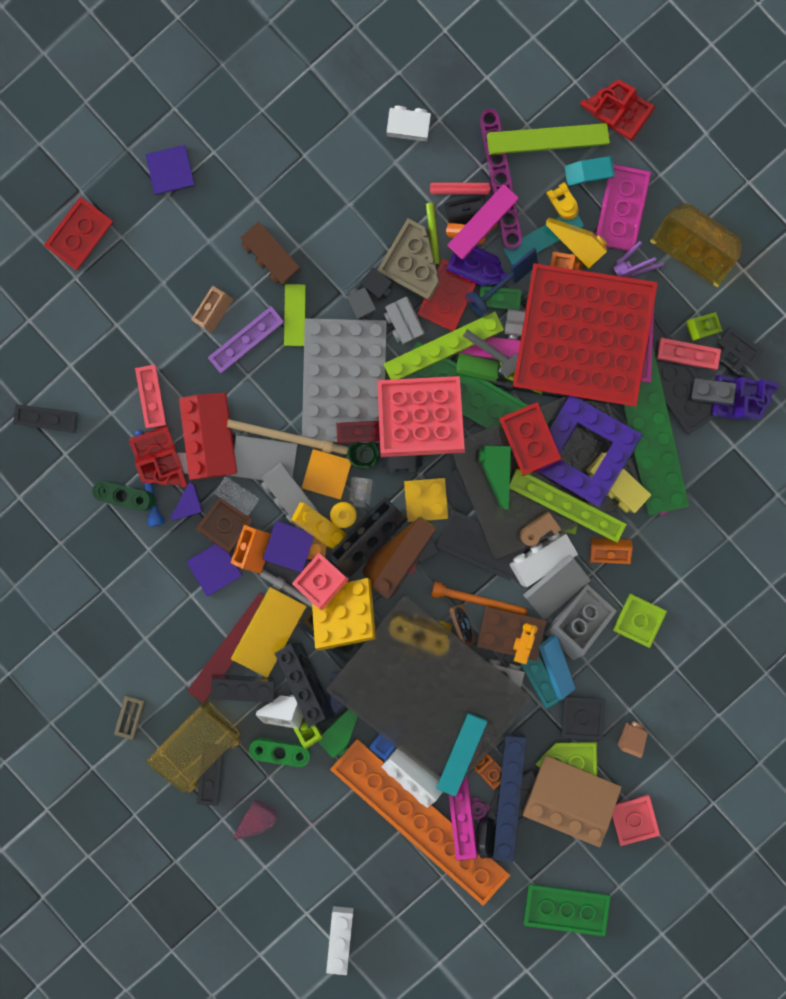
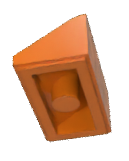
(607, 551)

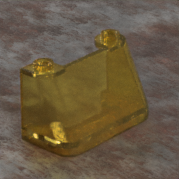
(194, 747)

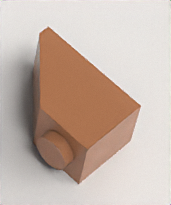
(633, 739)

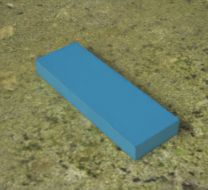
(557, 667)

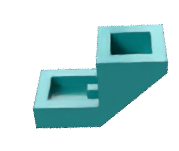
(589, 170)

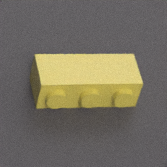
(625, 490)

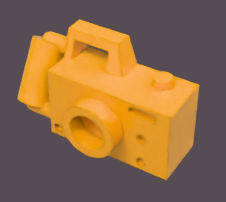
(524, 643)

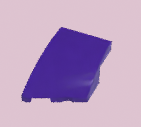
(750, 398)

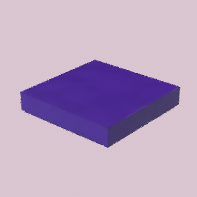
(170, 170)
(288, 546)
(213, 569)

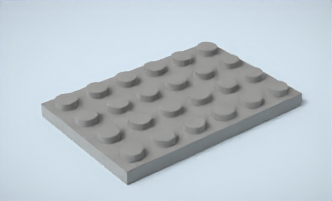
(341, 374)

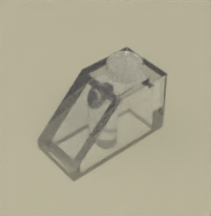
(361, 491)

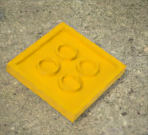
(346, 617)

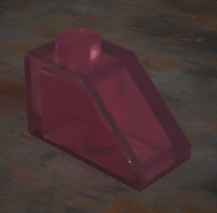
(256, 820)

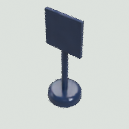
(519, 270)

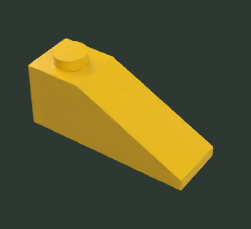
(580, 241)

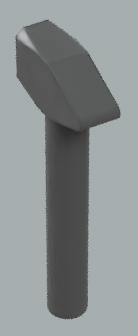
(509, 363)

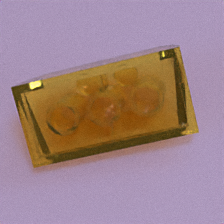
(698, 243)

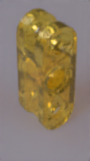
(427, 643)

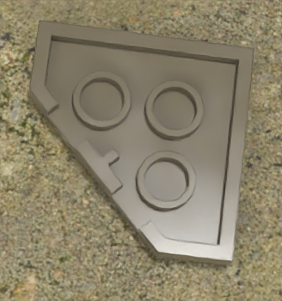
(412, 261)

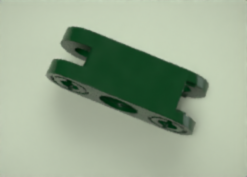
(137, 498)

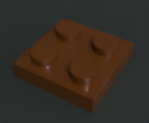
(223, 525)

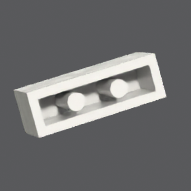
(542, 558)
(412, 777)
(339, 940)

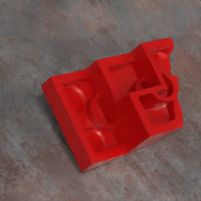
(620, 109)
(158, 458)

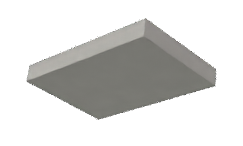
(259, 455)
(557, 587)

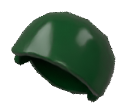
(363, 455)

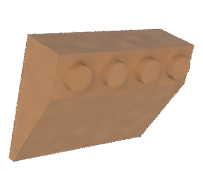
(572, 801)

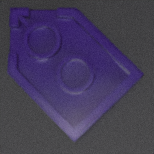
(478, 267)

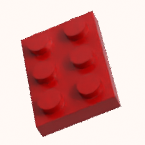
(78, 233)
(448, 300)
(530, 439)

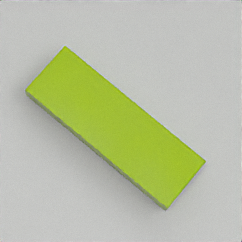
(294, 314)

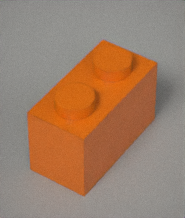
(251, 549)

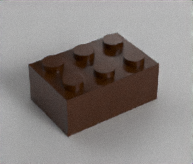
(502, 628)

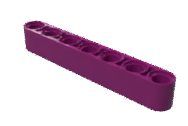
(500, 170)

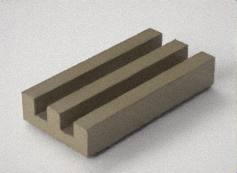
(134, 700)

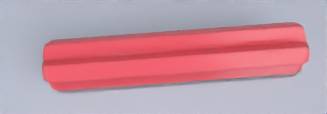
(460, 188)

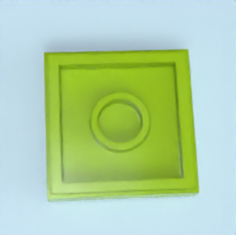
(639, 620)

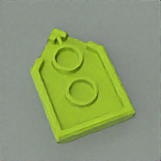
(577, 754)

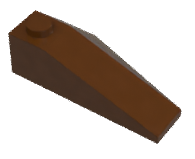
(394, 560)

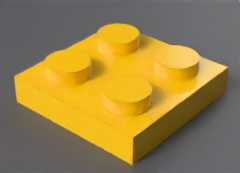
(426, 499)

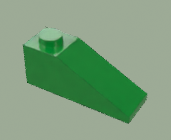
(497, 469)
(338, 734)

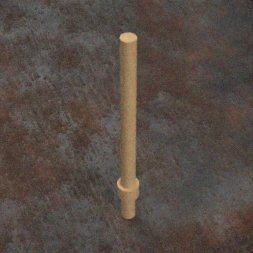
(326, 445)

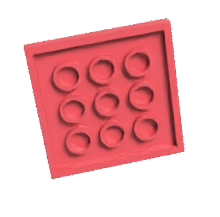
(420, 416)

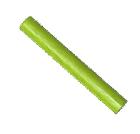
(433, 232)

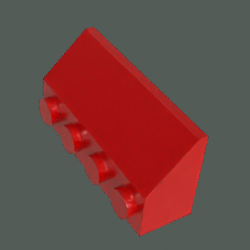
(206, 436)

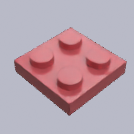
(320, 581)
(635, 820)

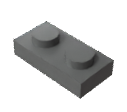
(714, 392)

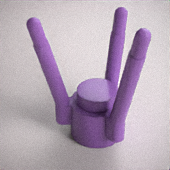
(625, 269)

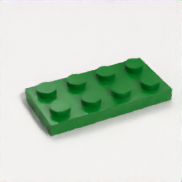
(567, 910)

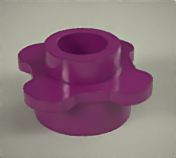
(478, 815)

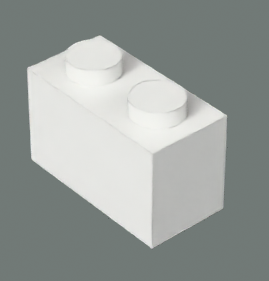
(408, 124)

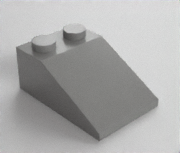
(581, 622)

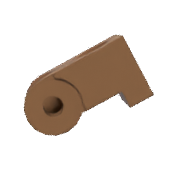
(535, 530)

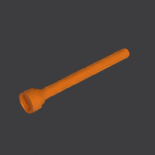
(440, 590)

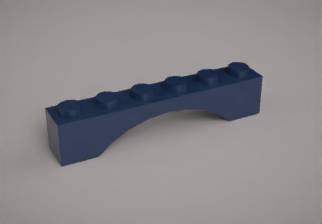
(509, 796)

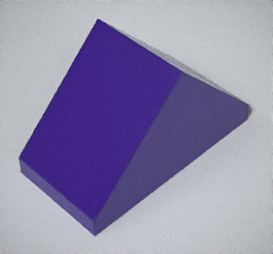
(188, 504)

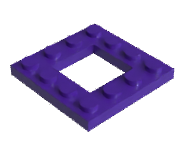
(624, 443)

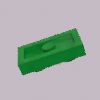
(503, 298)

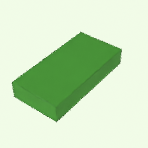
(477, 367)

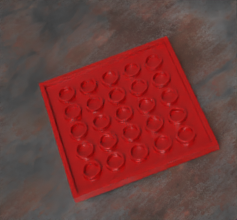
(585, 334)

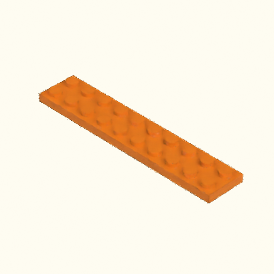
(421, 825)

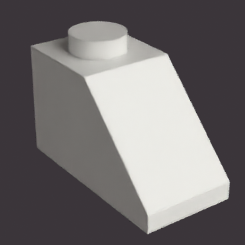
(281, 712)

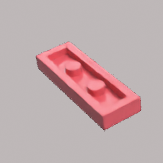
(688, 354)
(150, 396)

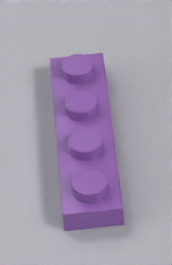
(246, 339)

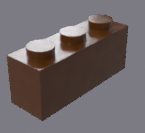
(269, 254)

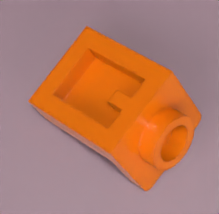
(566, 261)

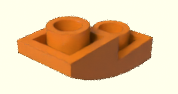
(490, 771)

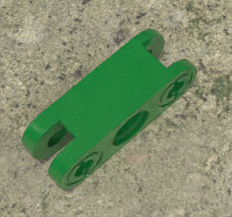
(268, 753)

